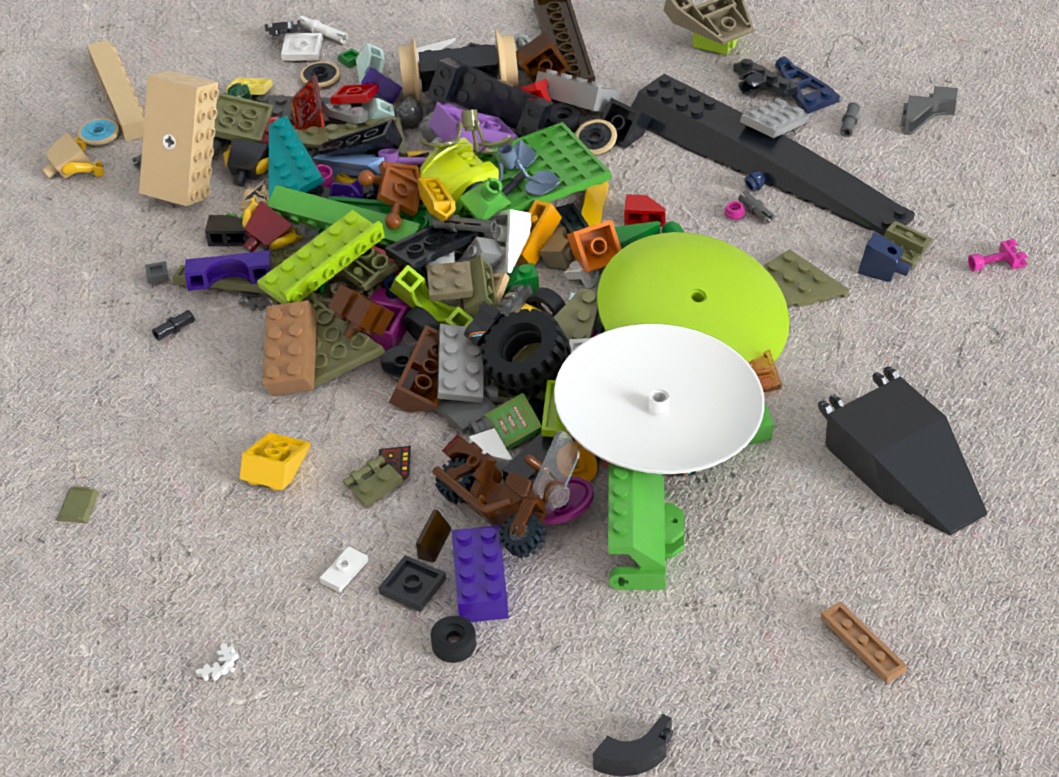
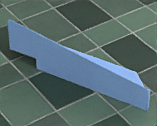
(351, 163)

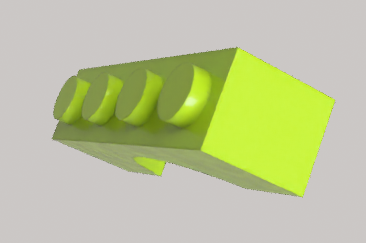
(413, 291)

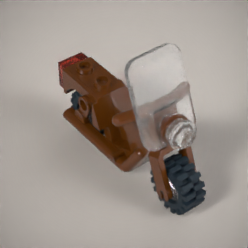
(477, 483)

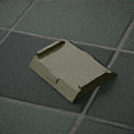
(78, 505)

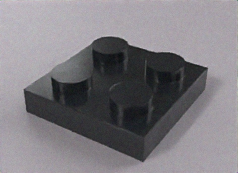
(412, 583)

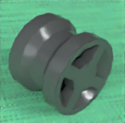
(481, 426)

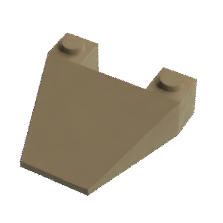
(713, 19)

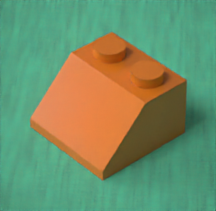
(594, 245)

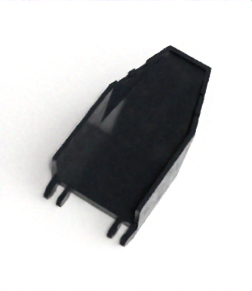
(904, 452)

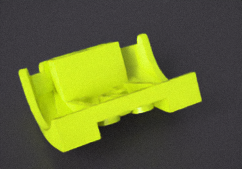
(457, 167)

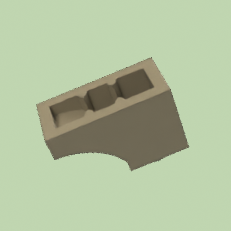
(557, 250)

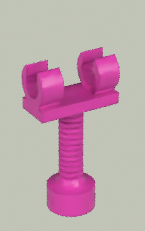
(1006, 253)

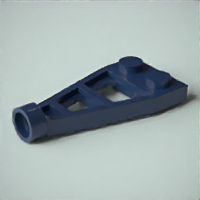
(813, 101)

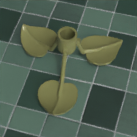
(471, 123)

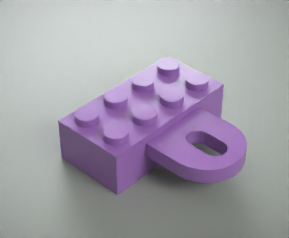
(446, 119)

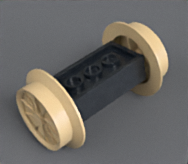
(494, 60)

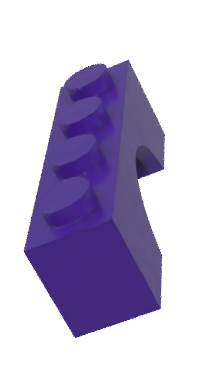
(205, 271)

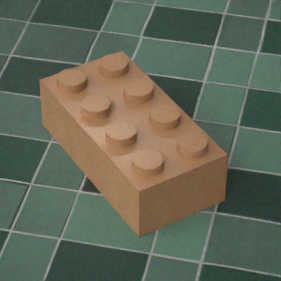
(290, 348)

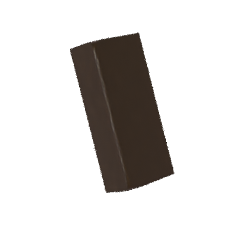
(432, 537)

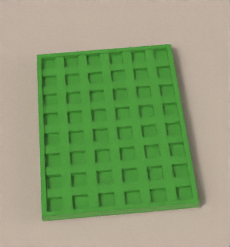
(557, 152)

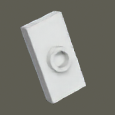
(344, 569)

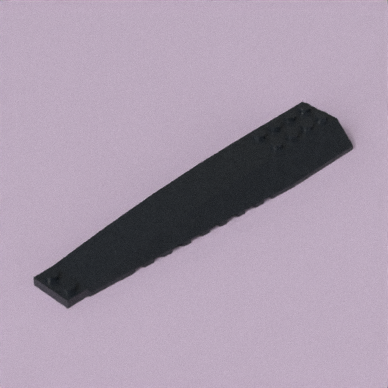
(715, 131)

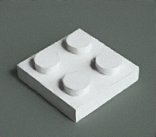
(301, 46)

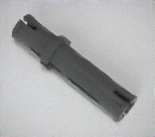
(487, 226)

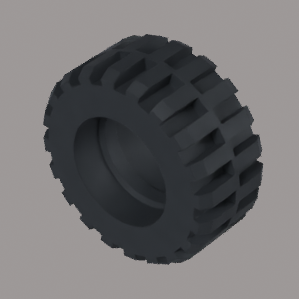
(512, 335)

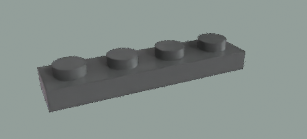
(514, 299)

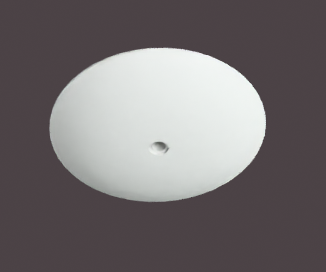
(659, 398)

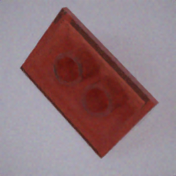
(307, 106)

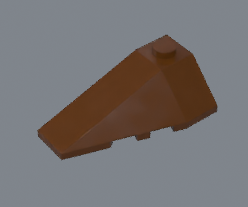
(419, 380)

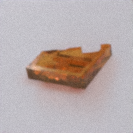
(766, 372)

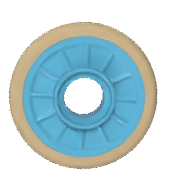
(108, 128)

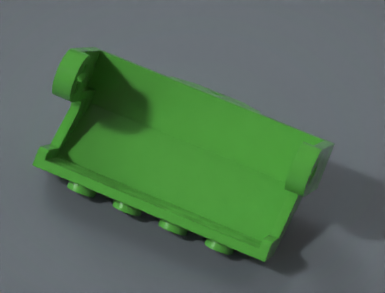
(642, 528)

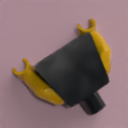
(246, 160)

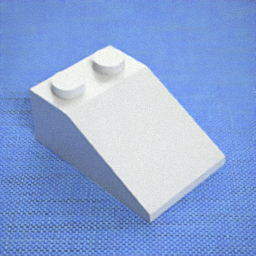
(511, 234)

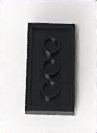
(428, 246)

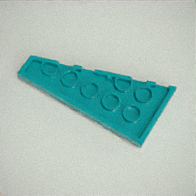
(289, 160)

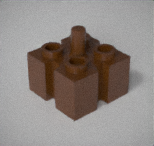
(359, 312)

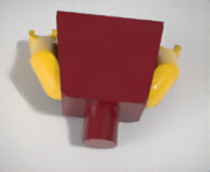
(266, 228)

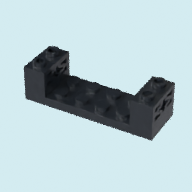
(489, 96)

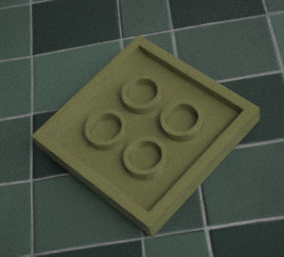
(241, 118)

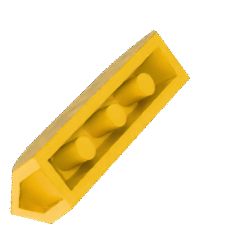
(436, 198)

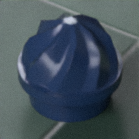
(754, 180)

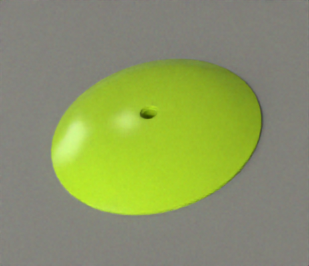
(695, 286)

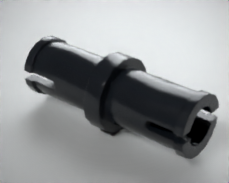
(173, 325)

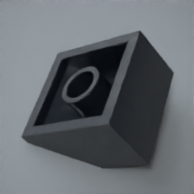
(628, 122)

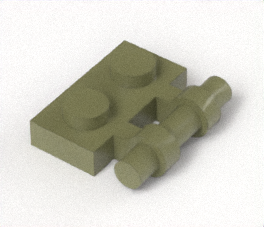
(375, 486)

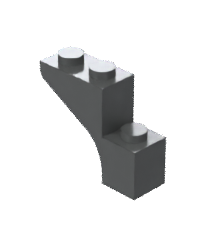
(922, 109)

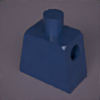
(882, 259)

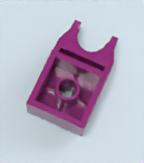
(396, 328)

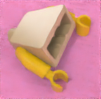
(69, 158)

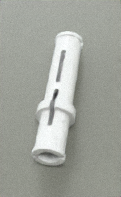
(316, 26)

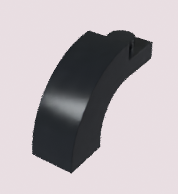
(634, 756)

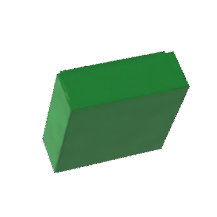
(348, 58)

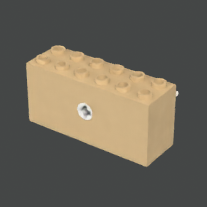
(178, 137)

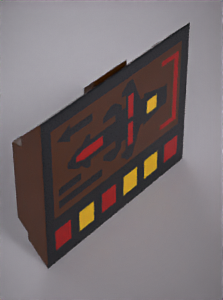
(397, 458)

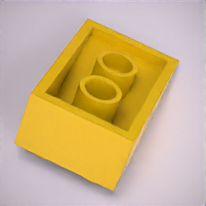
(273, 460)

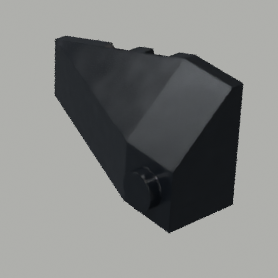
(365, 141)

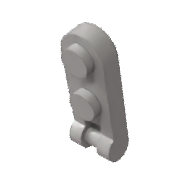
(346, 113)

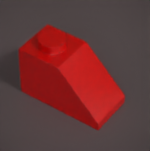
(643, 209)

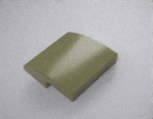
(910, 240)

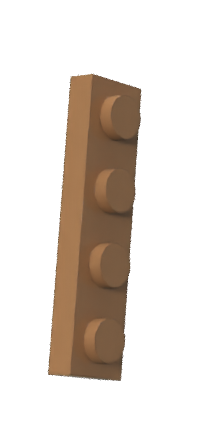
(863, 642)

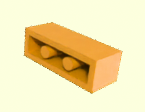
(543, 224)

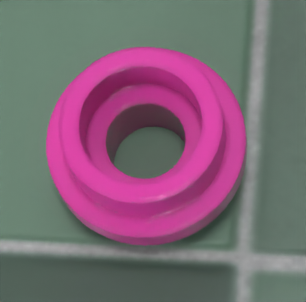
(734, 210)

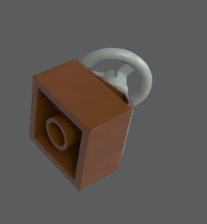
(538, 55)

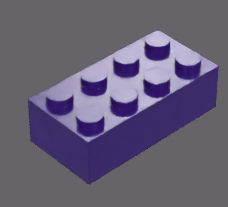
(480, 574)

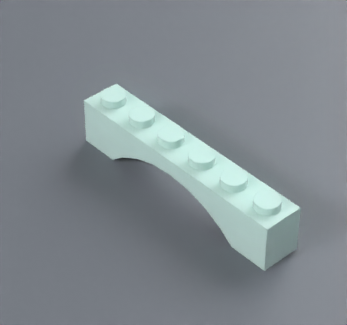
(373, 57)

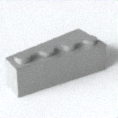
(577, 91)

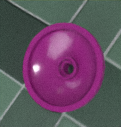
(579, 501)

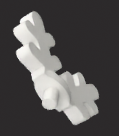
(226, 658)

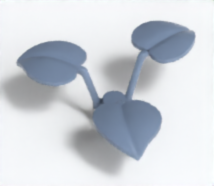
(519, 158)

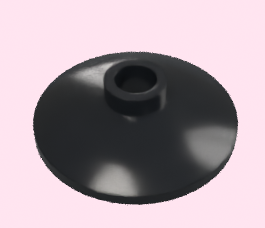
(396, 359)

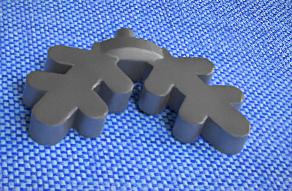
(253, 302)

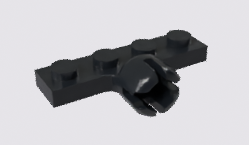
(760, 78)

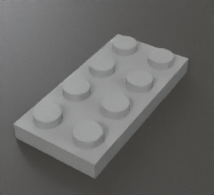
(775, 118)
(459, 366)

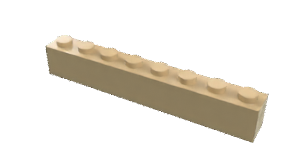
(117, 89)

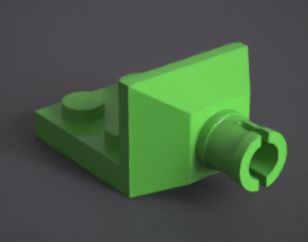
(482, 200)

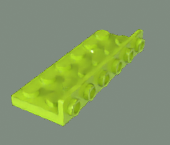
(321, 258)

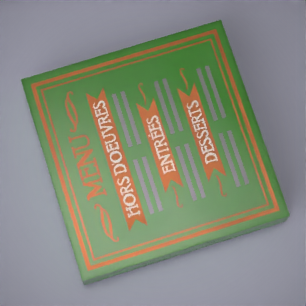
(514, 421)

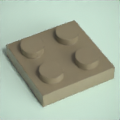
(449, 281)

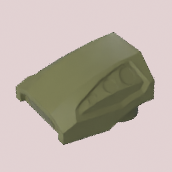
(369, 269)

